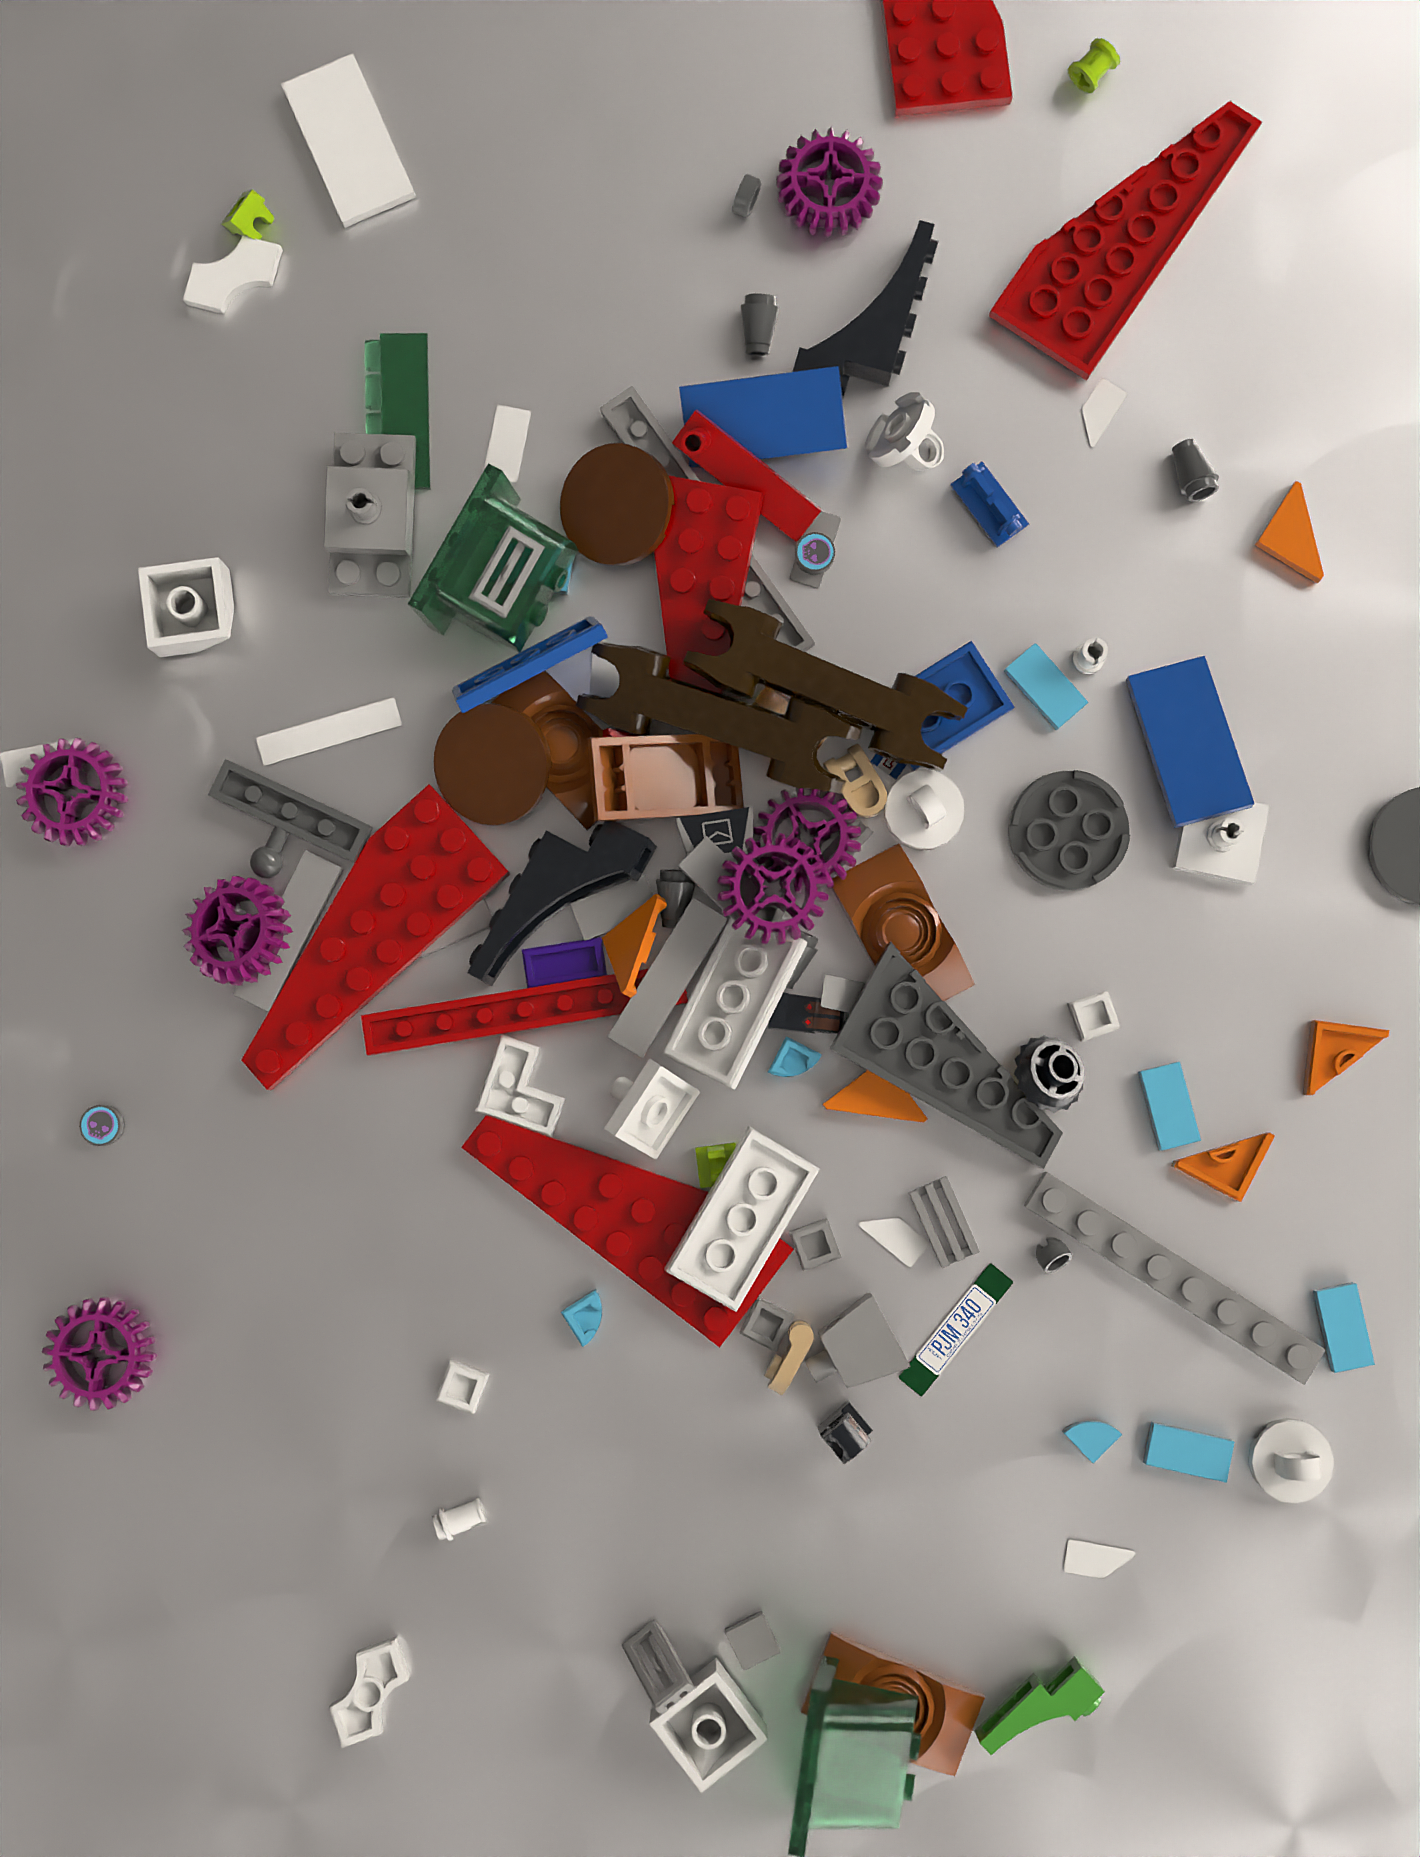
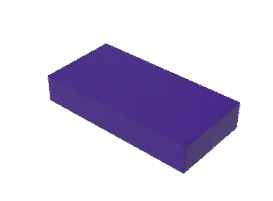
(564, 962)

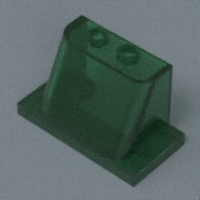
(465, 552)
(853, 1758)

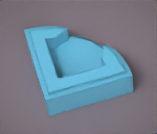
(793, 1059)
(584, 1317)
(1092, 1437)

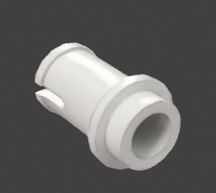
(1084, 662)
(459, 1519)

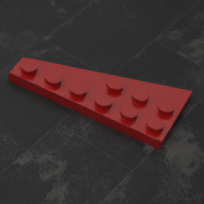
(701, 560)

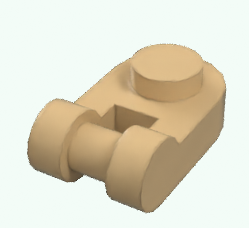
(865, 794)
(783, 1369)

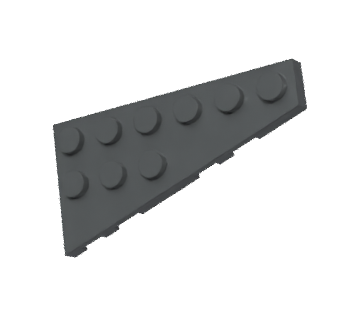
(928, 1051)

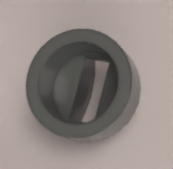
(1053, 1256)

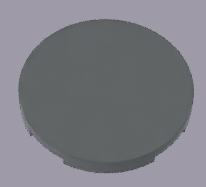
(1069, 830)
(1397, 846)

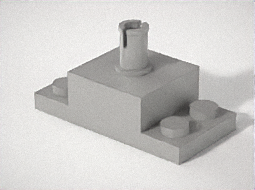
(370, 514)

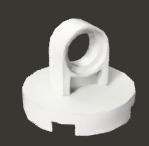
(901, 433)
(924, 809)
(1291, 1460)

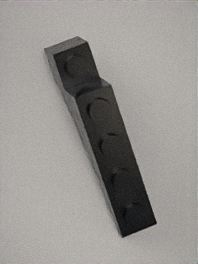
(872, 340)
(551, 881)

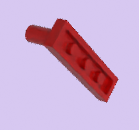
(741, 469)

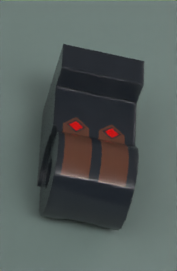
(805, 1015)
(845, 1432)

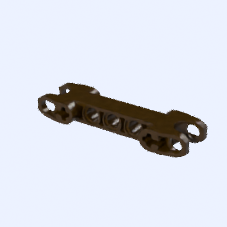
(759, 658)
(787, 739)

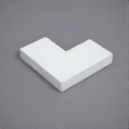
(508, 1094)

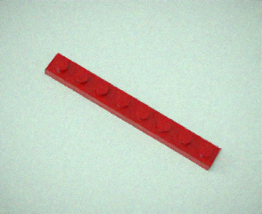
(496, 1014)

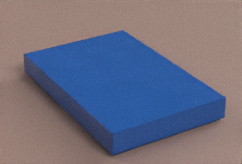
(971, 683)

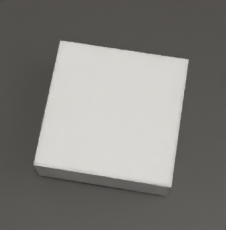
(1094, 1015)
(462, 1387)

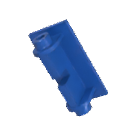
(989, 503)

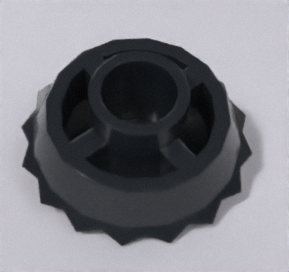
(1049, 1073)

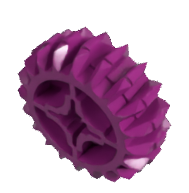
(831, 149)
(792, 807)
(71, 809)
(759, 874)
(256, 939)
(64, 1353)

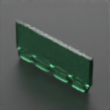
(400, 393)

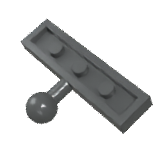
(288, 814)

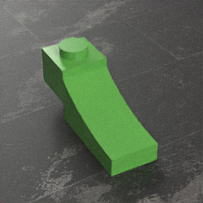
(1068, 1693)

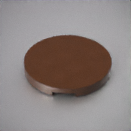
(616, 504)
(492, 764)

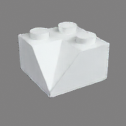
(186, 605)
(710, 1726)

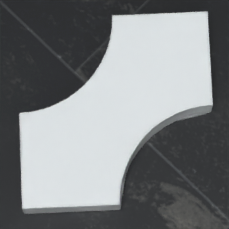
(246, 267)
(360, 1710)

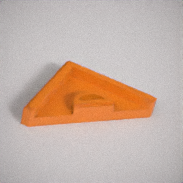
(1291, 536)
(631, 943)
(1334, 1049)
(875, 1097)
(1228, 1166)

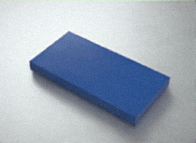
(775, 411)
(528, 663)
(1189, 742)

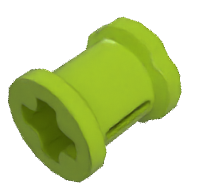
(1093, 65)

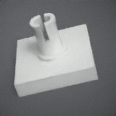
(1224, 845)
(650, 1108)

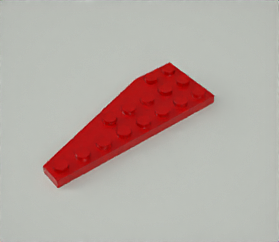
(945, 55)
(1100, 265)
(394, 904)
(616, 1211)

